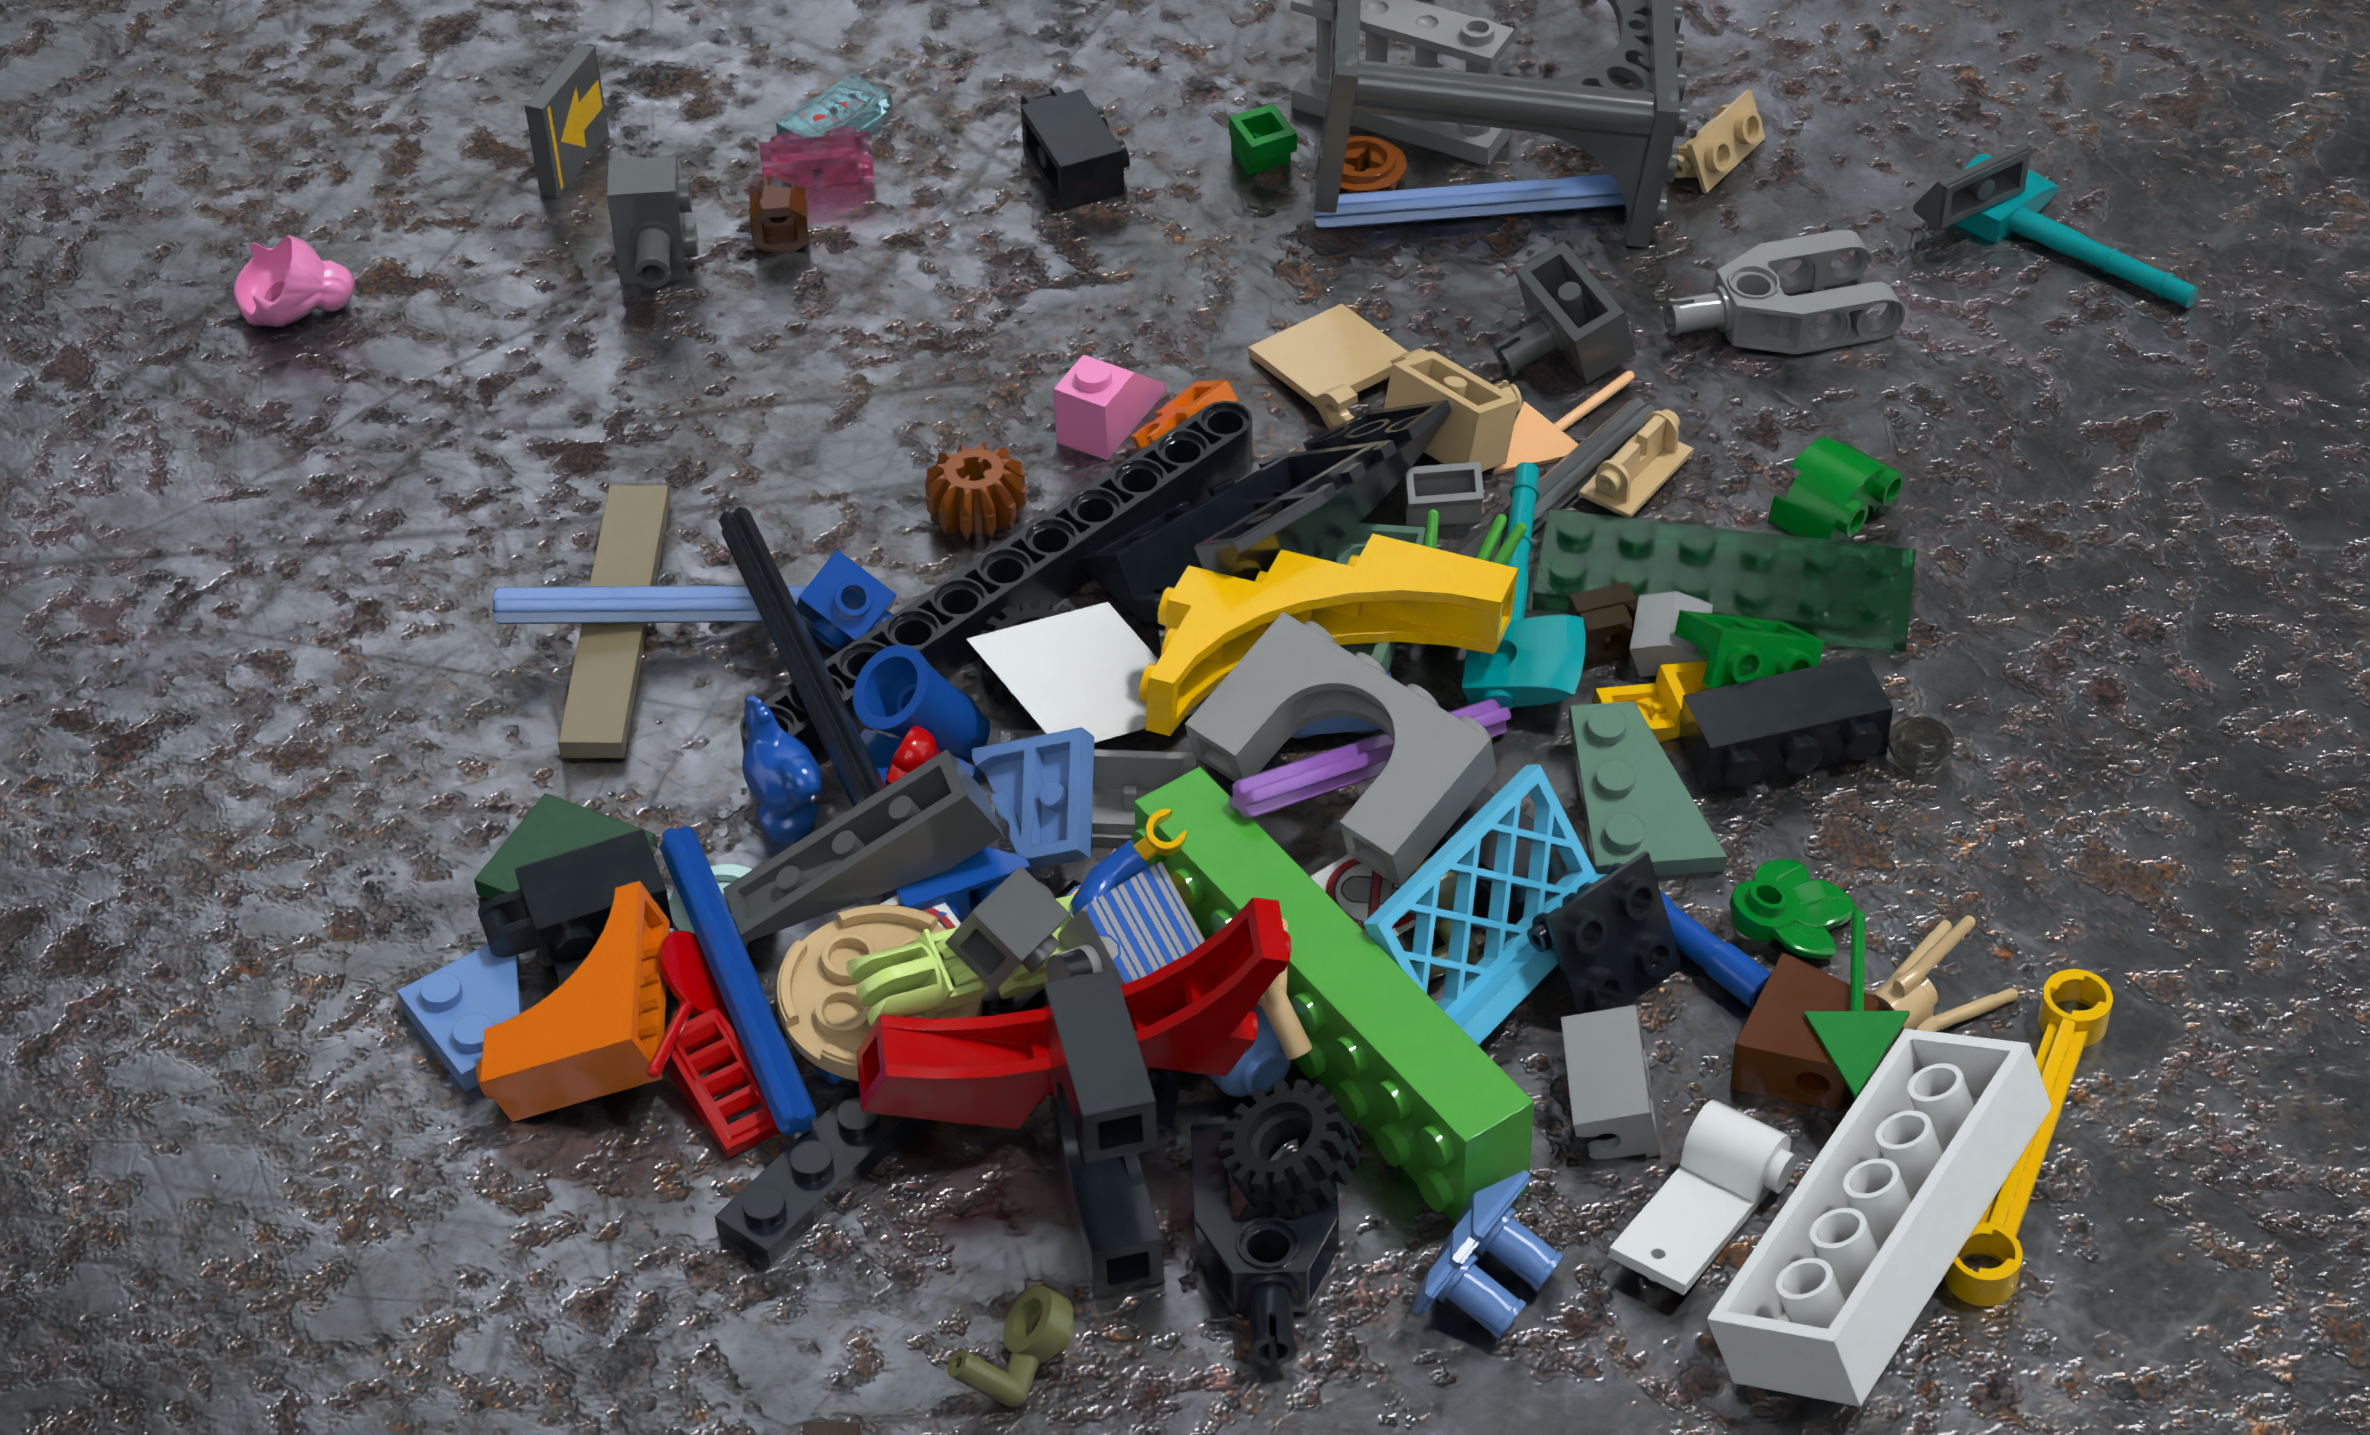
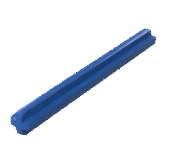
(738, 982)

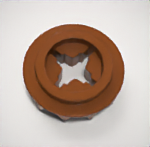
(1385, 163)

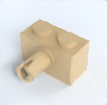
(1480, 414)

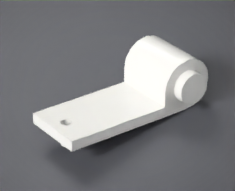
(1720, 1181)

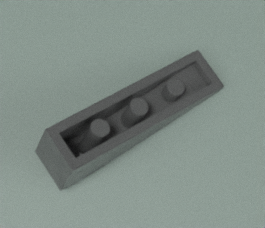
(883, 843)

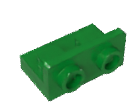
(1746, 647)

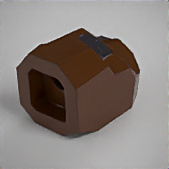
(778, 215)

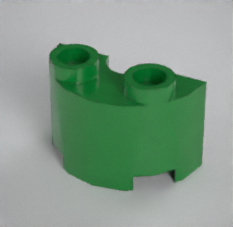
(1834, 491)

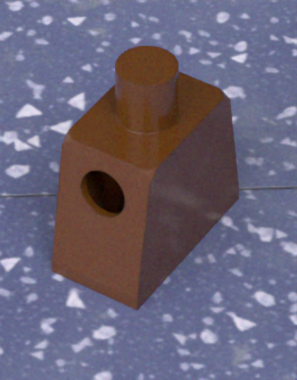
(1779, 1049)

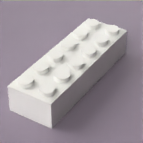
(1880, 1216)

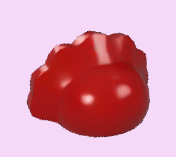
(913, 751)

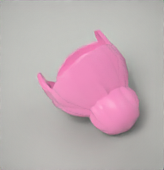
(289, 283)

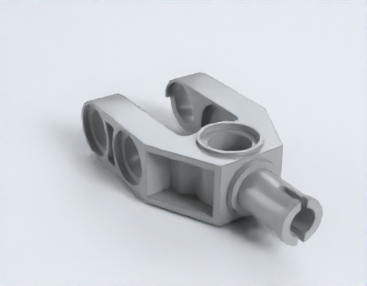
(1757, 314)

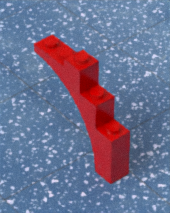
(997, 1067)

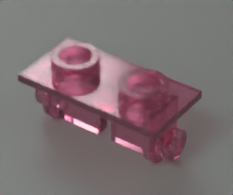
(836, 153)

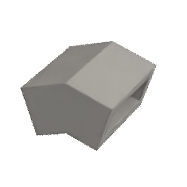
(1448, 488)
(1654, 630)

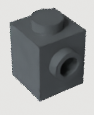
(1009, 929)

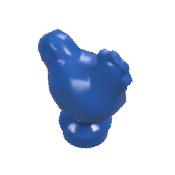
(779, 776)

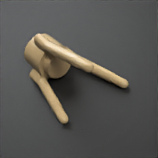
(1912, 991)

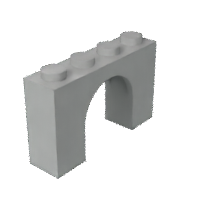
(1303, 677)

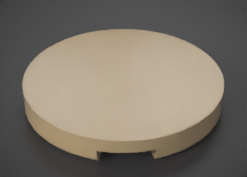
(820, 999)

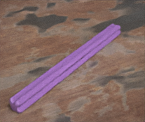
(1338, 767)

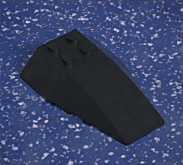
(1290, 504)

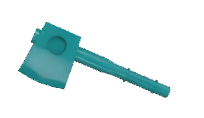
(2021, 216)
(1538, 655)

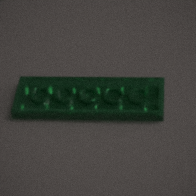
(1818, 585)

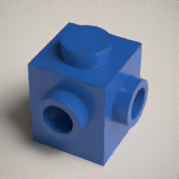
(844, 602)

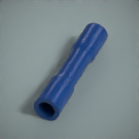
(1719, 959)

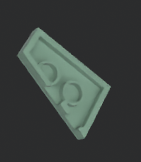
(1635, 795)

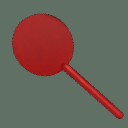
(691, 982)

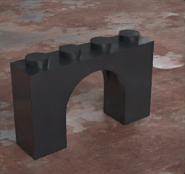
(1101, 1123)

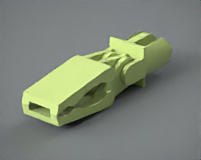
(931, 977)

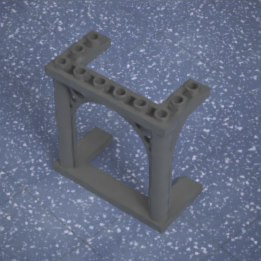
(1617, 126)

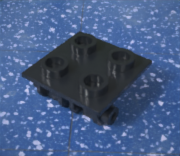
(1610, 937)

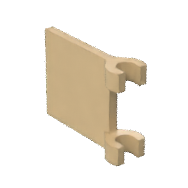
(1330, 360)

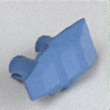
(1482, 1227)

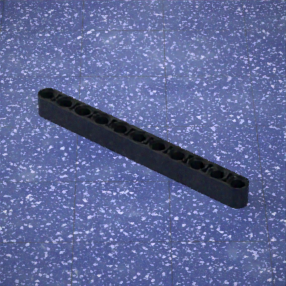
(1041, 557)

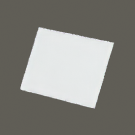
(1073, 670)

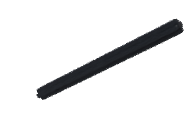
(801, 657)

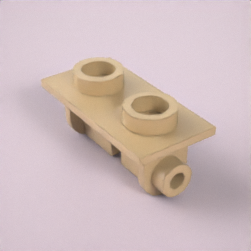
(1721, 142)
(1639, 466)

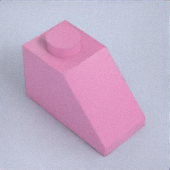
(1101, 405)

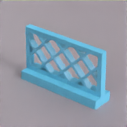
(1509, 961)

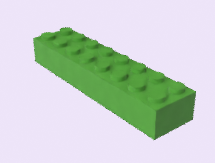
(1373, 1031)

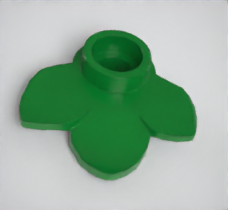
(1790, 908)

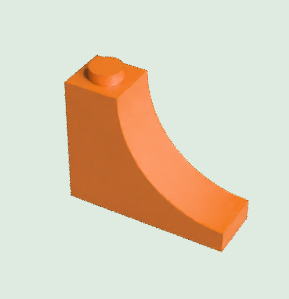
(594, 1028)

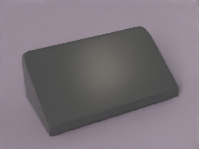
(1975, 188)

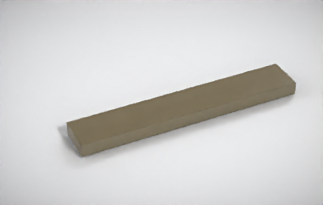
(612, 653)

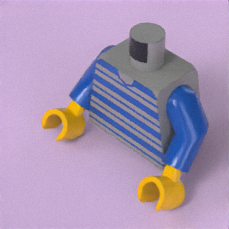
(1127, 914)

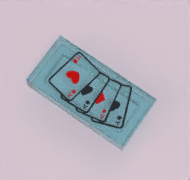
(846, 104)

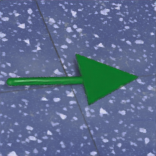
(1856, 1037)

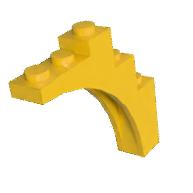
(1379, 597)

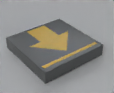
(567, 120)

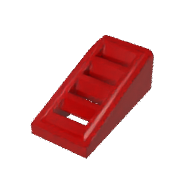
(702, 1047)

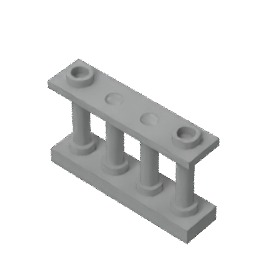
(1430, 31)

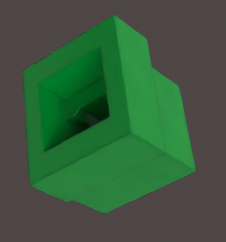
(1261, 139)

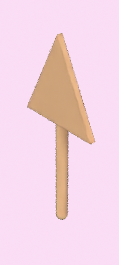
(1542, 442)

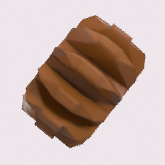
(975, 491)

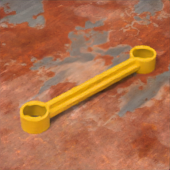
(2057, 1061)

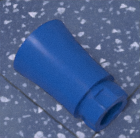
(905, 691)

